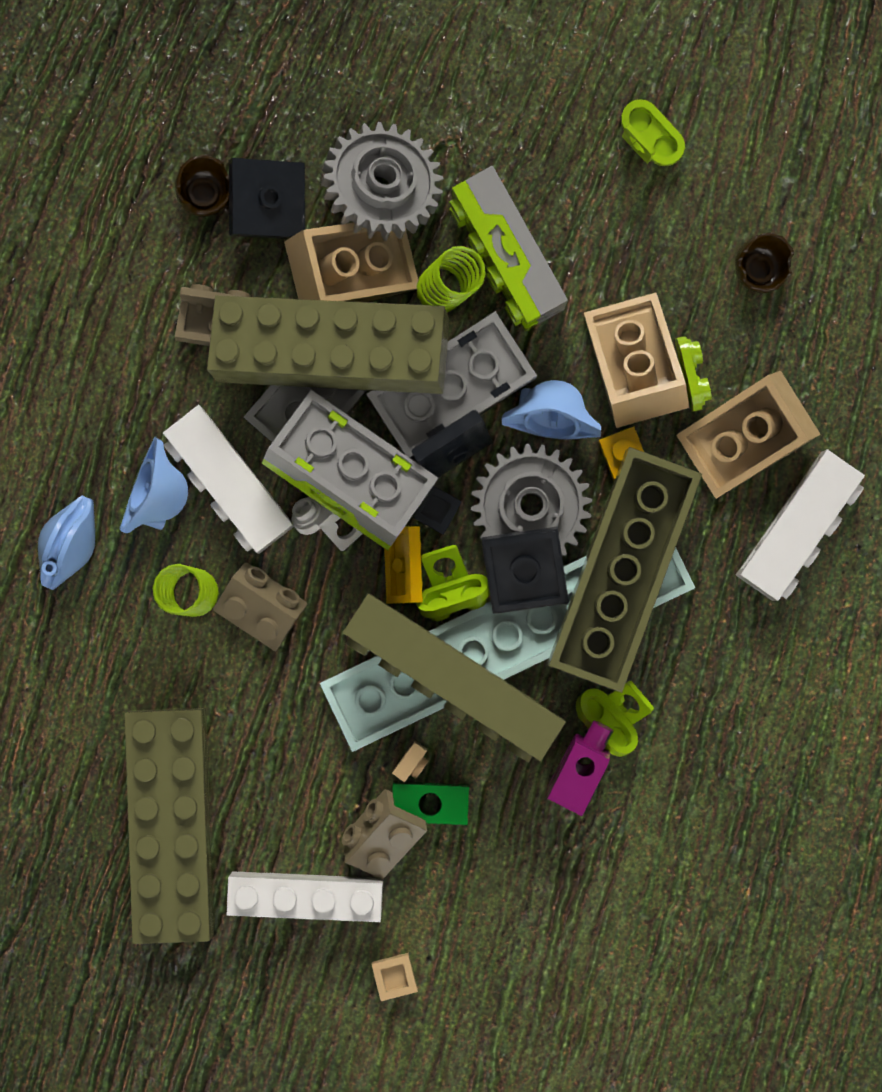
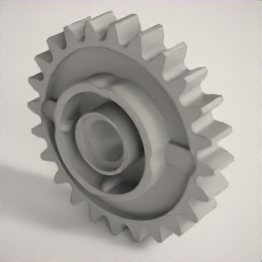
(376, 206)
(533, 475)

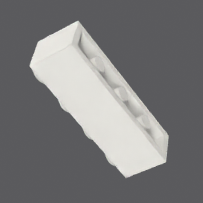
(228, 480)
(801, 525)
(305, 896)

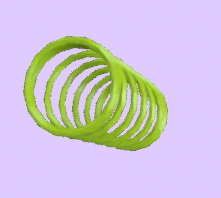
(466, 289)
(165, 584)

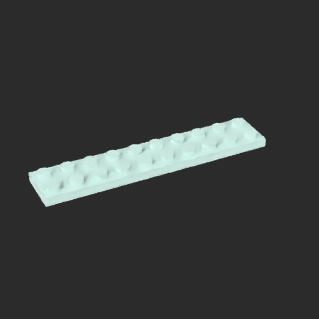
(377, 703)

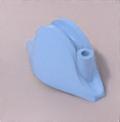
(552, 411)
(157, 492)
(66, 542)

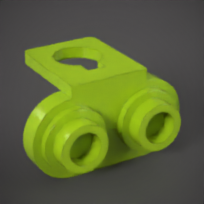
(651, 134)
(690, 355)
(451, 592)
(609, 710)

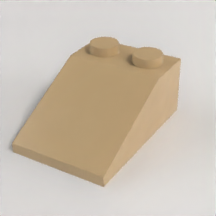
(349, 266)
(637, 360)
(748, 434)

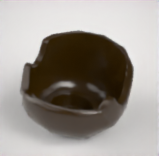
(202, 186)
(764, 262)

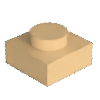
(411, 763)
(394, 976)

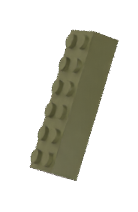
(329, 344)
(624, 569)
(454, 677)
(169, 826)

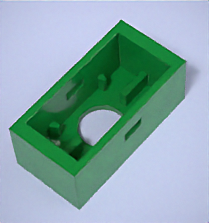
(452, 796)

